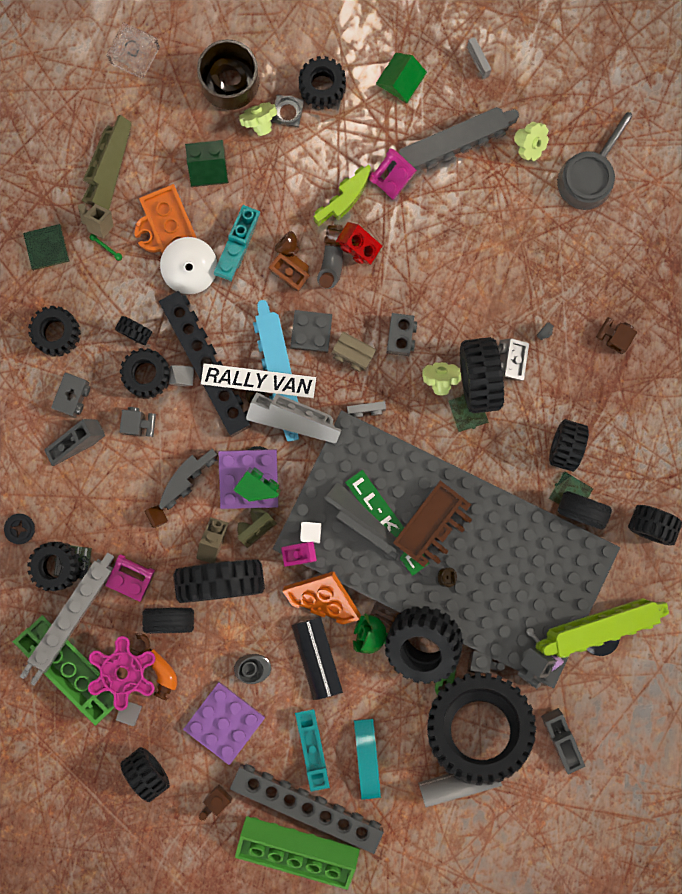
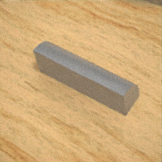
(449, 788)

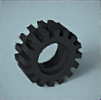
(133, 330)

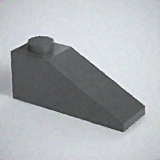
(74, 441)

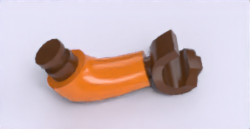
(165, 674)

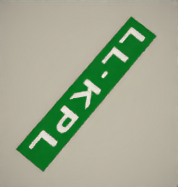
(376, 505)

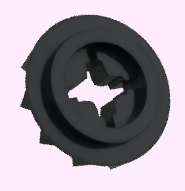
(12, 534)

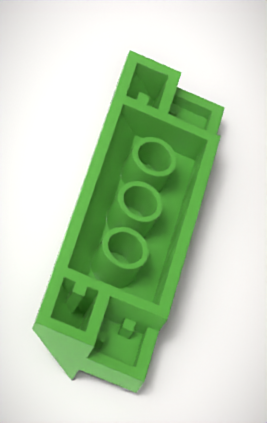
(69, 673)

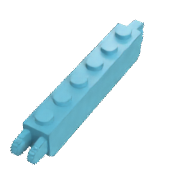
(274, 349)

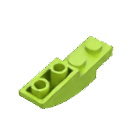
(350, 192)

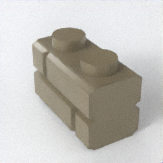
(353, 352)

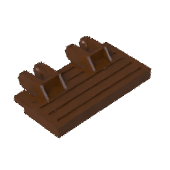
(430, 523)

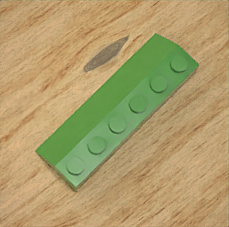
(297, 852)

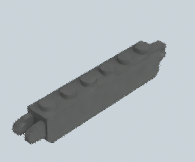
(457, 139)

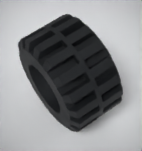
(318, 68)
(43, 320)
(133, 362)
(569, 445)
(655, 525)
(39, 566)
(144, 774)

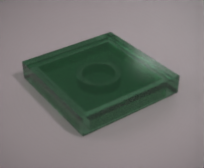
(46, 247)

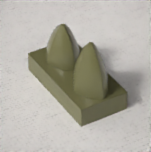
(261, 524)

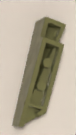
(106, 164)

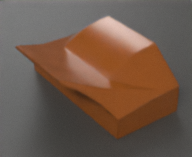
(290, 270)

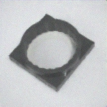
(283, 100)

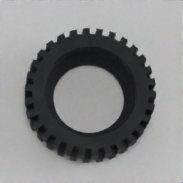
(501, 695)

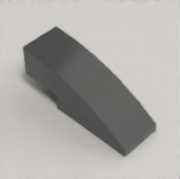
(563, 741)

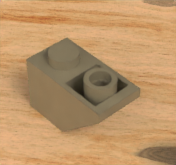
(212, 540)

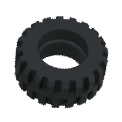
(482, 375)
(418, 664)

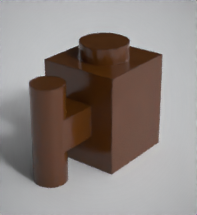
(619, 338)
(215, 802)

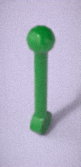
(118, 256)

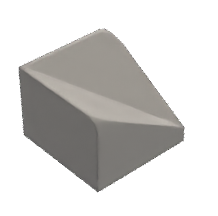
(181, 375)

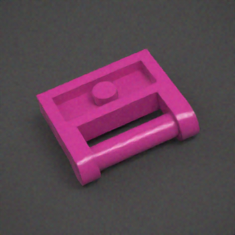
(397, 177)
(126, 583)

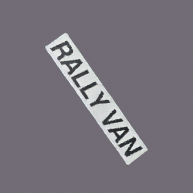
(258, 380)

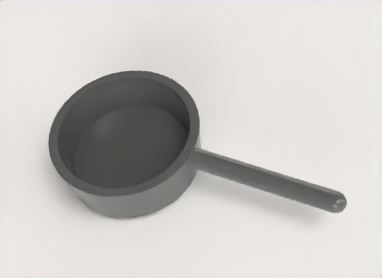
(589, 176)

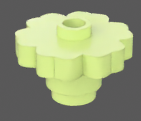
(259, 118)
(532, 140)
(441, 377)

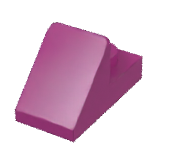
(298, 554)

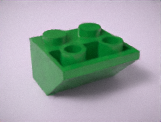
(256, 487)

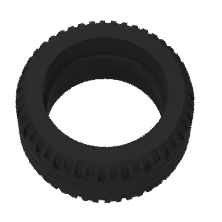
(584, 510)
(168, 620)

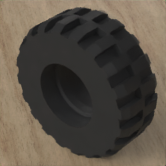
(219, 580)

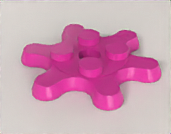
(119, 686)

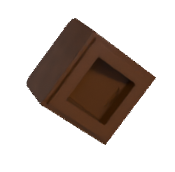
(156, 516)

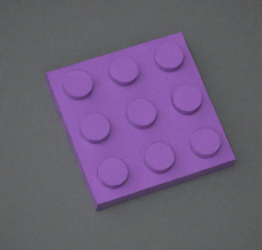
(234, 465)
(224, 723)

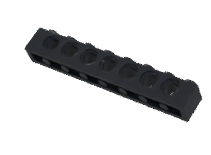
(170, 306)

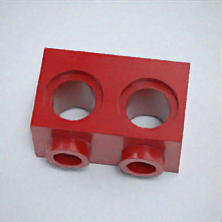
(361, 241)

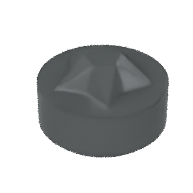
(546, 331)

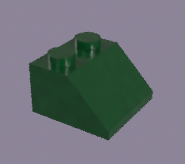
(206, 163)

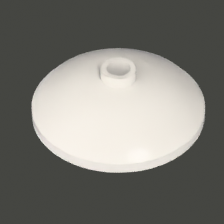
(186, 251)

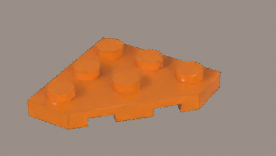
(323, 597)

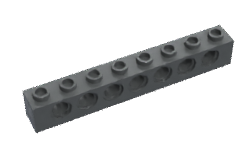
(259, 794)

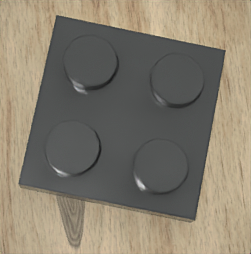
(311, 331)

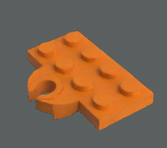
(164, 220)

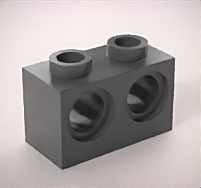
(396, 334)

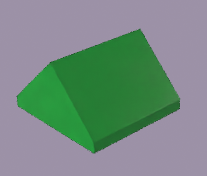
(402, 76)

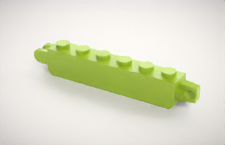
(602, 627)

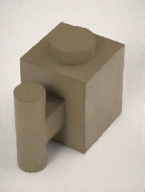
(97, 219)

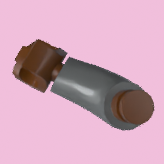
(332, 260)

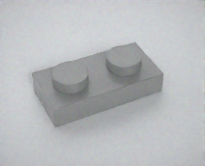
(373, 408)

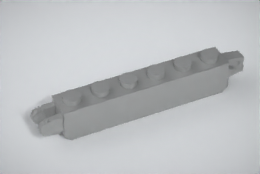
(69, 618)

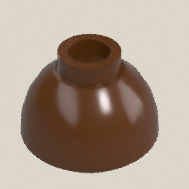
(288, 244)

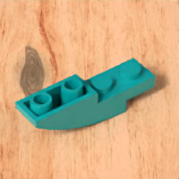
(237, 243)

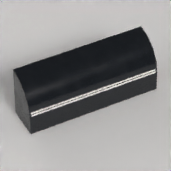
(317, 658)

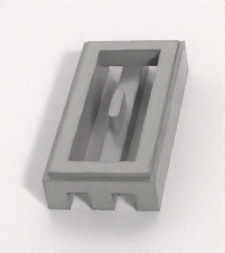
(479, 57)

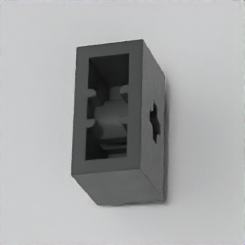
(69, 385)

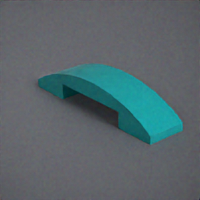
(312, 750)
(367, 759)

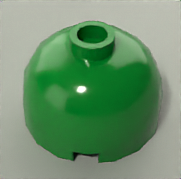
(370, 634)

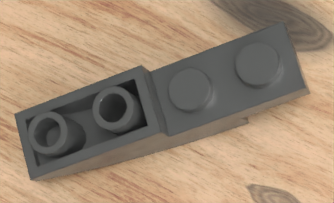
(179, 483)

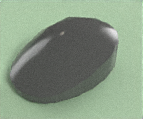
(252, 668)

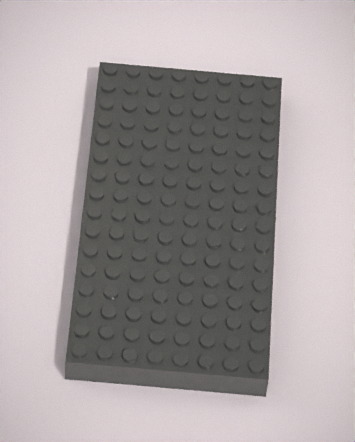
(510, 562)

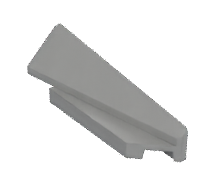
(292, 417)

